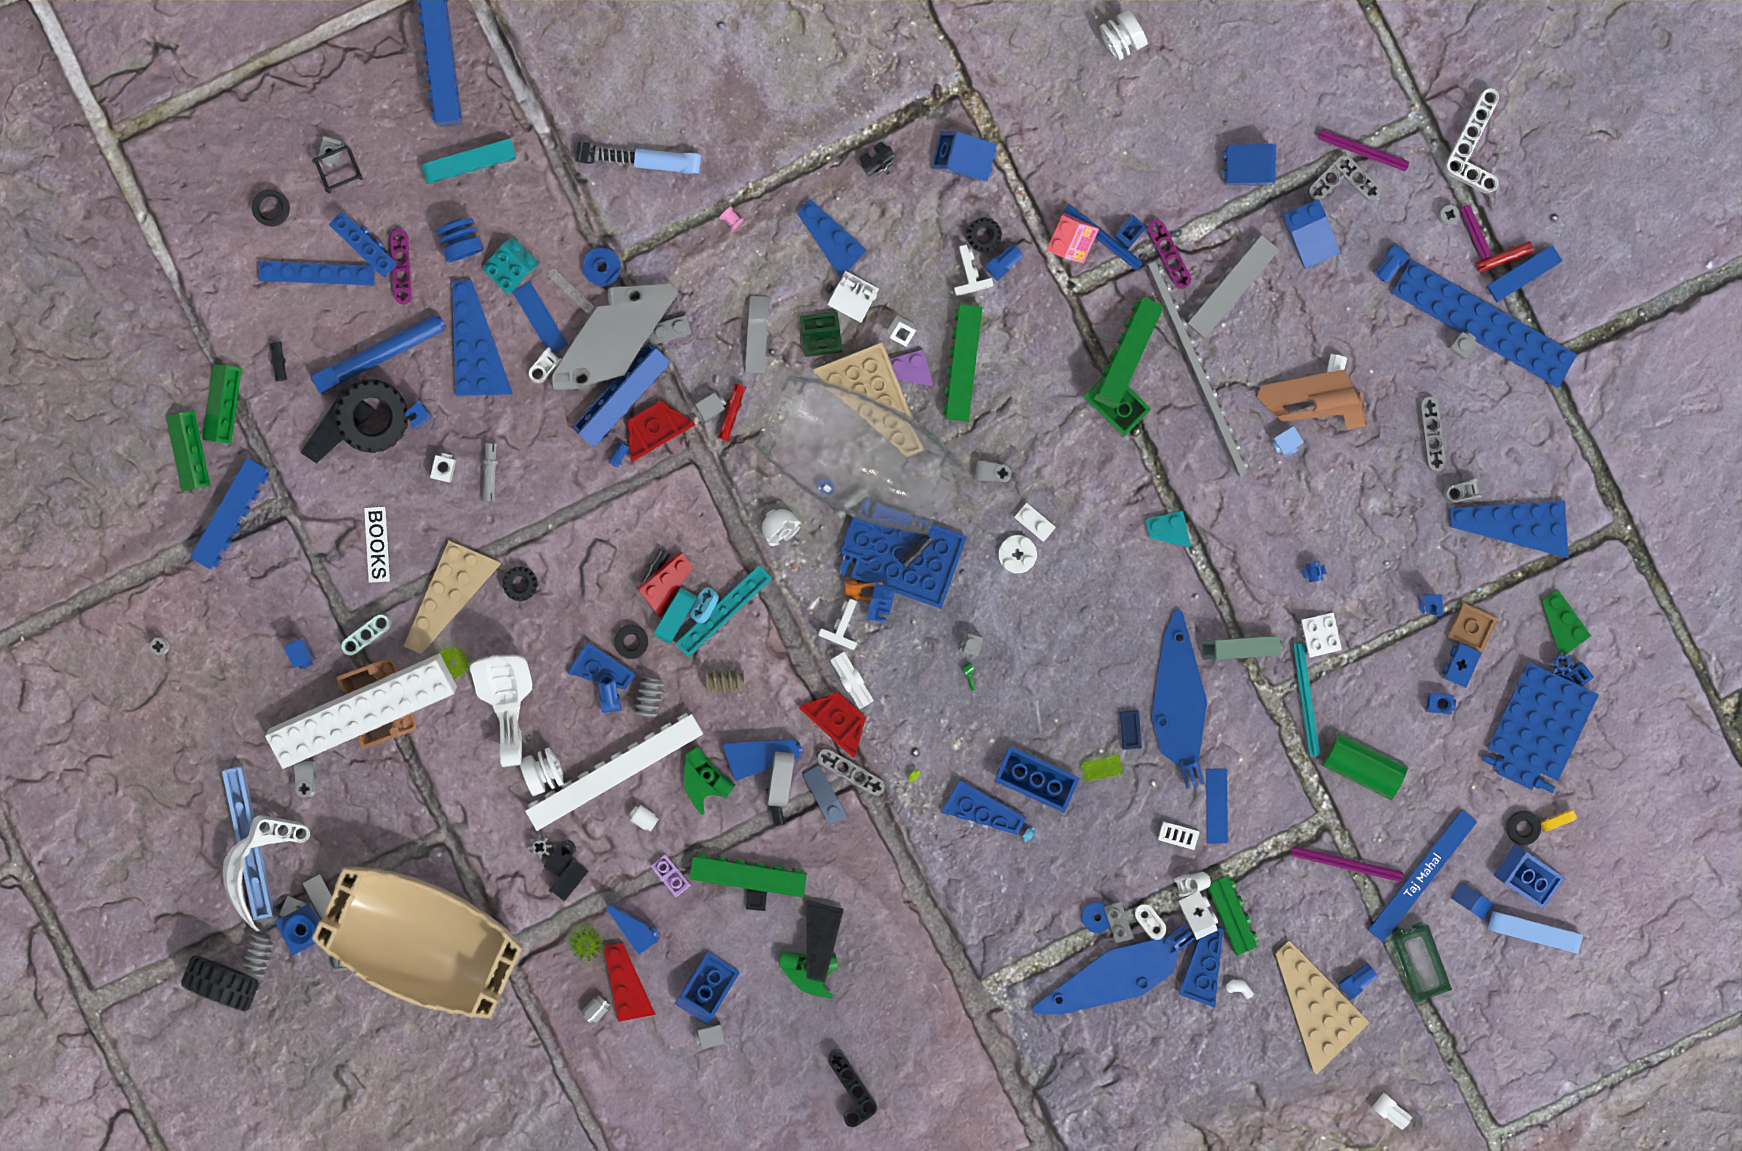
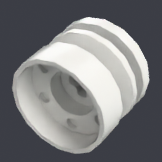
(1123, 35)
(542, 771)

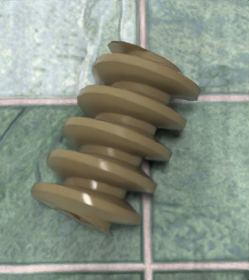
(724, 681)

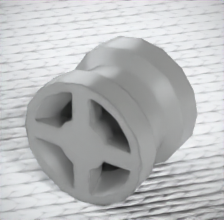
(1447, 218)

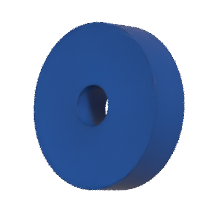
(1088, 917)

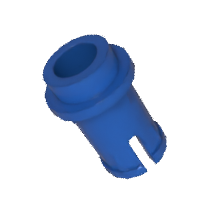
(618, 455)

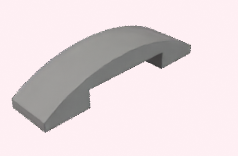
(757, 334)

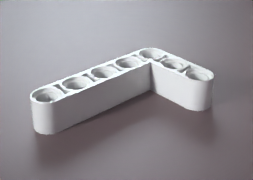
(1470, 143)

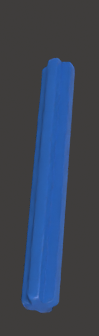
(1107, 240)

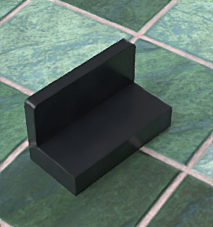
(569, 880)

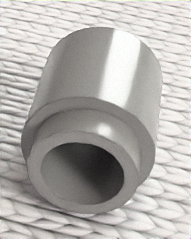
(596, 1009)

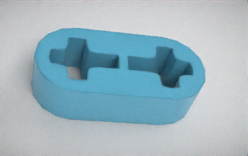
(704, 605)

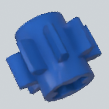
(1314, 571)
(1558, 660)

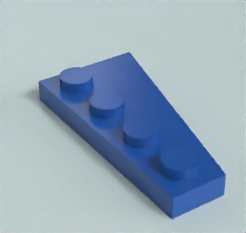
(834, 241)
(977, 806)
(1202, 973)

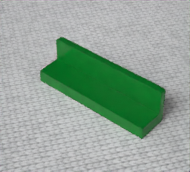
(222, 403)
(188, 451)

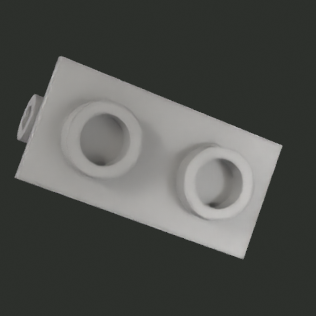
(1118, 922)

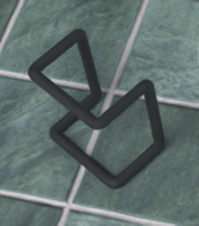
(328, 188)

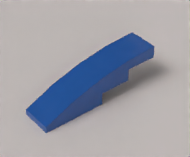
(1524, 273)

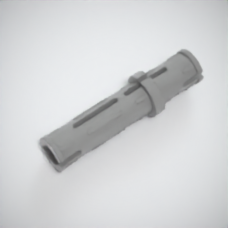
(489, 472)

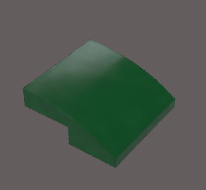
(821, 334)

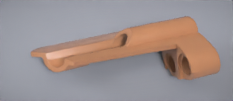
(1329, 391)

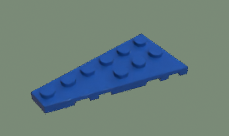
(1529, 525)

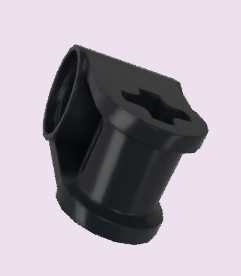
(559, 860)

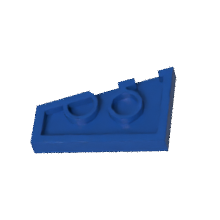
(595, 663)

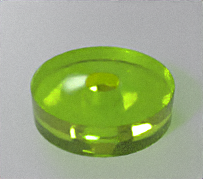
(461, 659)

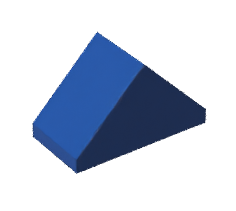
(1130, 232)
(1472, 901)

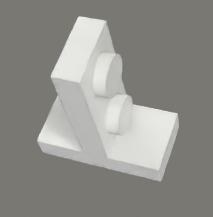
(971, 274)
(841, 626)

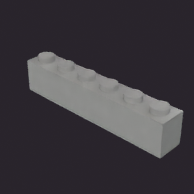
(1232, 287)

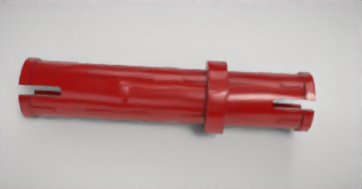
(1504, 257)
(734, 404)

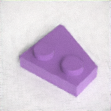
(912, 368)

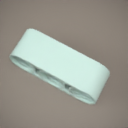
(357, 637)

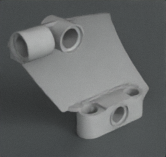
(613, 336)

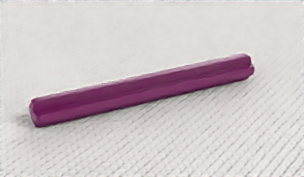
(1363, 150)

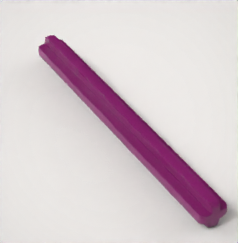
(1347, 863)

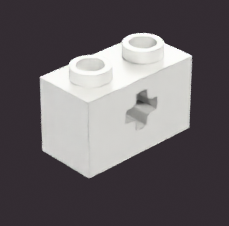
(1201, 925)

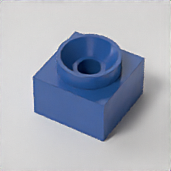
(289, 929)

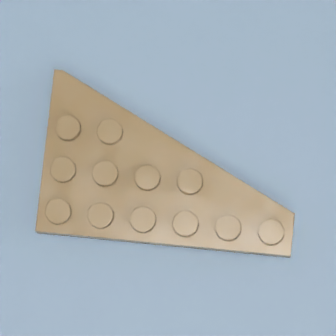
(868, 372)
(1322, 1012)

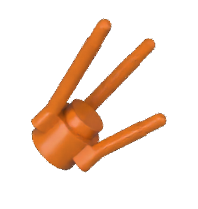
(855, 587)

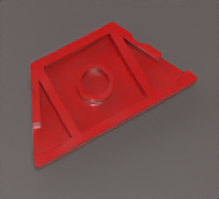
(654, 428)
(838, 720)

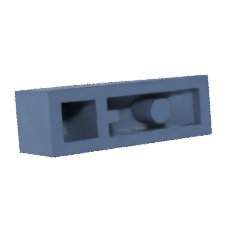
(825, 795)

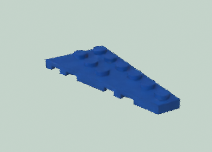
(475, 352)

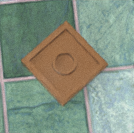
(1472, 627)

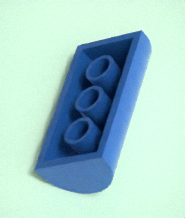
(1036, 779)

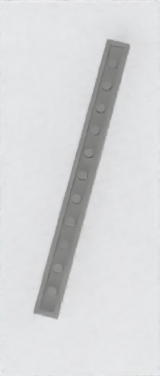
(1201, 376)

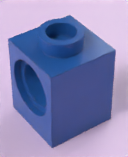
(1432, 700)

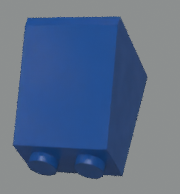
(964, 155)
(1250, 164)

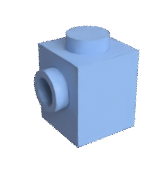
(1287, 442)

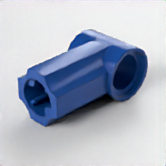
(1394, 259)
(1001, 264)
(609, 698)
(1354, 984)

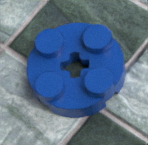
(590, 267)

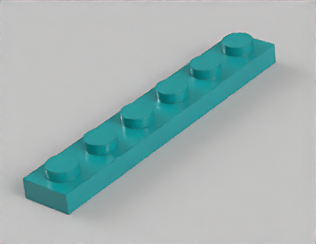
(724, 611)

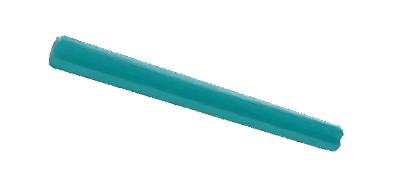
(1306, 699)

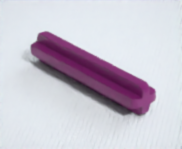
(1475, 232)

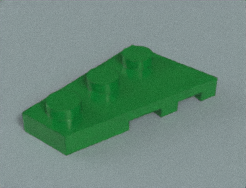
(1565, 625)

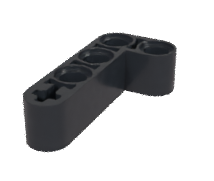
(859, 1100)

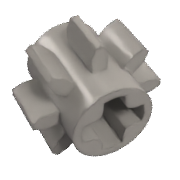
(534, 847)

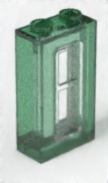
(1420, 962)

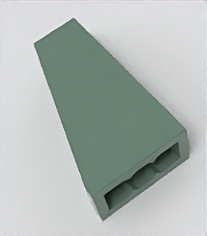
(1241, 647)

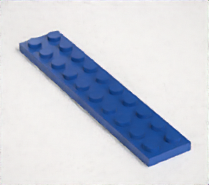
(1486, 323)

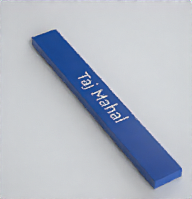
(1422, 876)

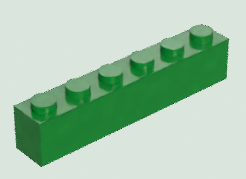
(1128, 353)
(964, 363)
(748, 876)

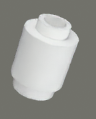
(643, 818)

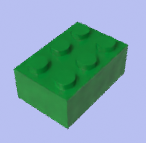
(1125, 415)

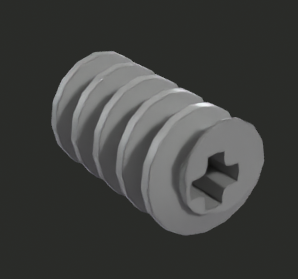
(649, 697)
(258, 955)

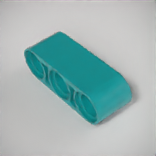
(675, 616)

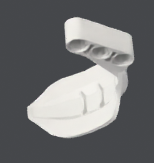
(504, 684)
(234, 861)

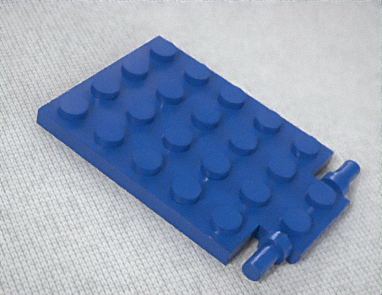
(879, 555)
(1540, 728)

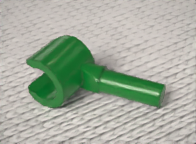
(968, 670)

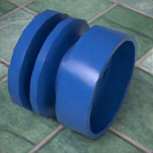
(459, 240)

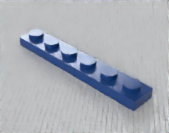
(316, 273)

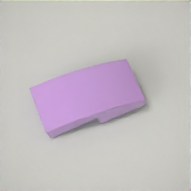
(670, 875)

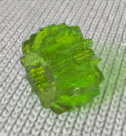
(593, 946)

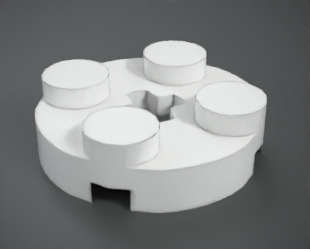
(1024, 545)

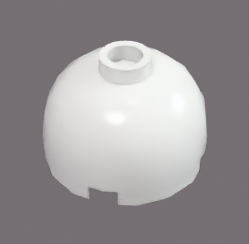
(779, 525)

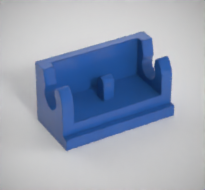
(419, 413)
(880, 602)
(1431, 602)

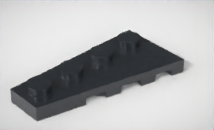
(326, 435)
(822, 932)

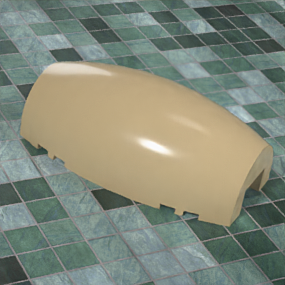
(418, 941)

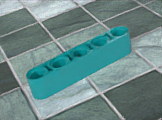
(468, 161)

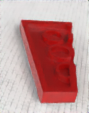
(627, 990)

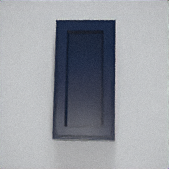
(1130, 729)

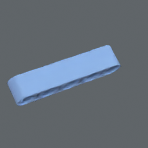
(1535, 932)

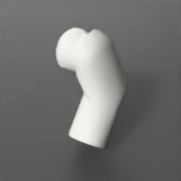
(1239, 986)

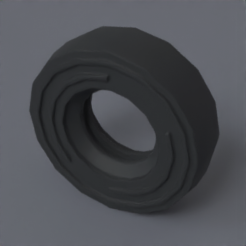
(631, 653)
(1512, 825)

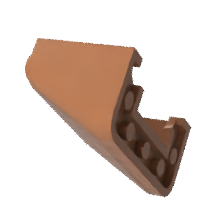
(364, 676)

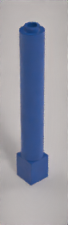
(378, 353)

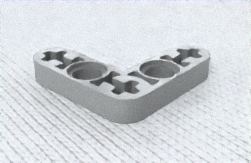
(1340, 174)

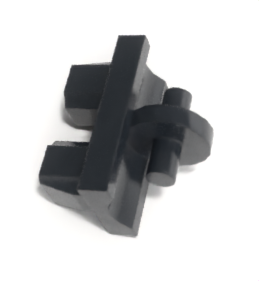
(879, 162)

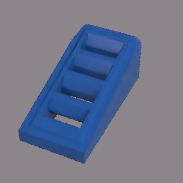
(1580, 666)

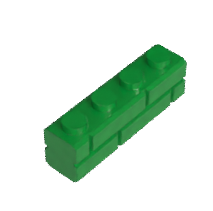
(1232, 916)

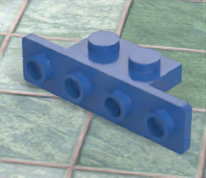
(360, 241)

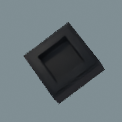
(756, 900)

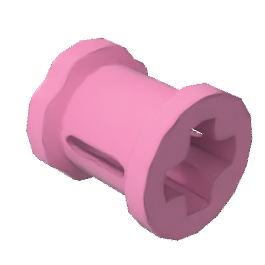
(731, 218)

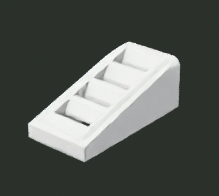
(1162, 833)

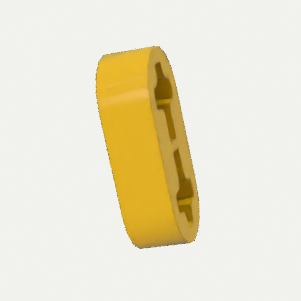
(1558, 820)

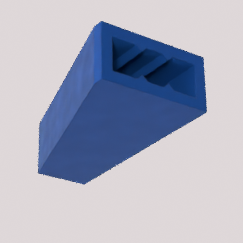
(757, 756)

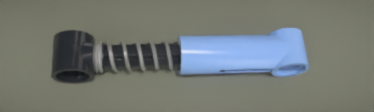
(641, 158)

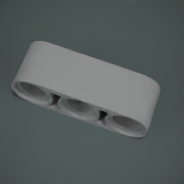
(780, 779)

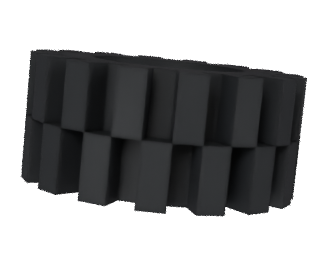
(984, 223)
(531, 583)

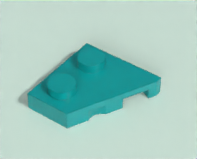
(1169, 528)

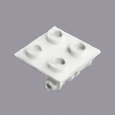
(853, 296)
(1320, 635)

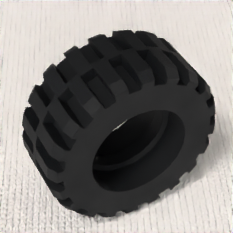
(371, 389)
(219, 983)

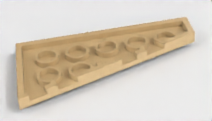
(452, 586)

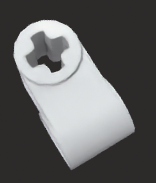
(545, 365)
(1192, 883)

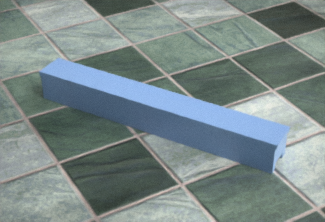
(254, 866)

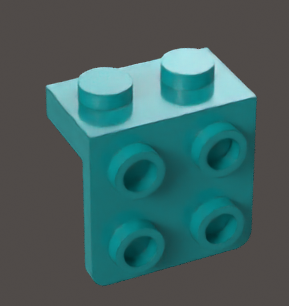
(510, 265)

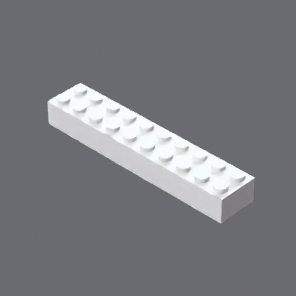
(361, 711)

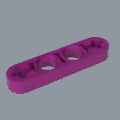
(1171, 253)
(405, 266)

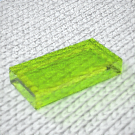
(1102, 768)

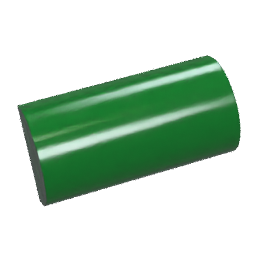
(1365, 766)

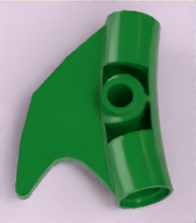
(700, 787)
(794, 967)

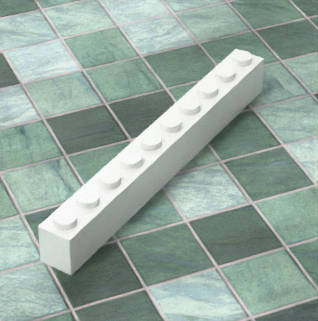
(614, 772)

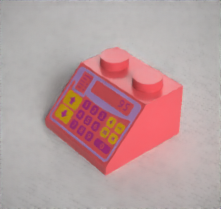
(1072, 238)

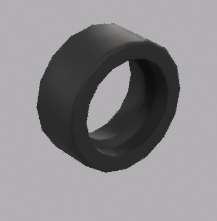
(256, 208)

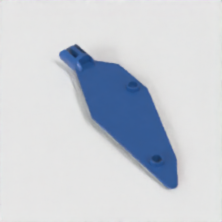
(1180, 701)
(1118, 974)

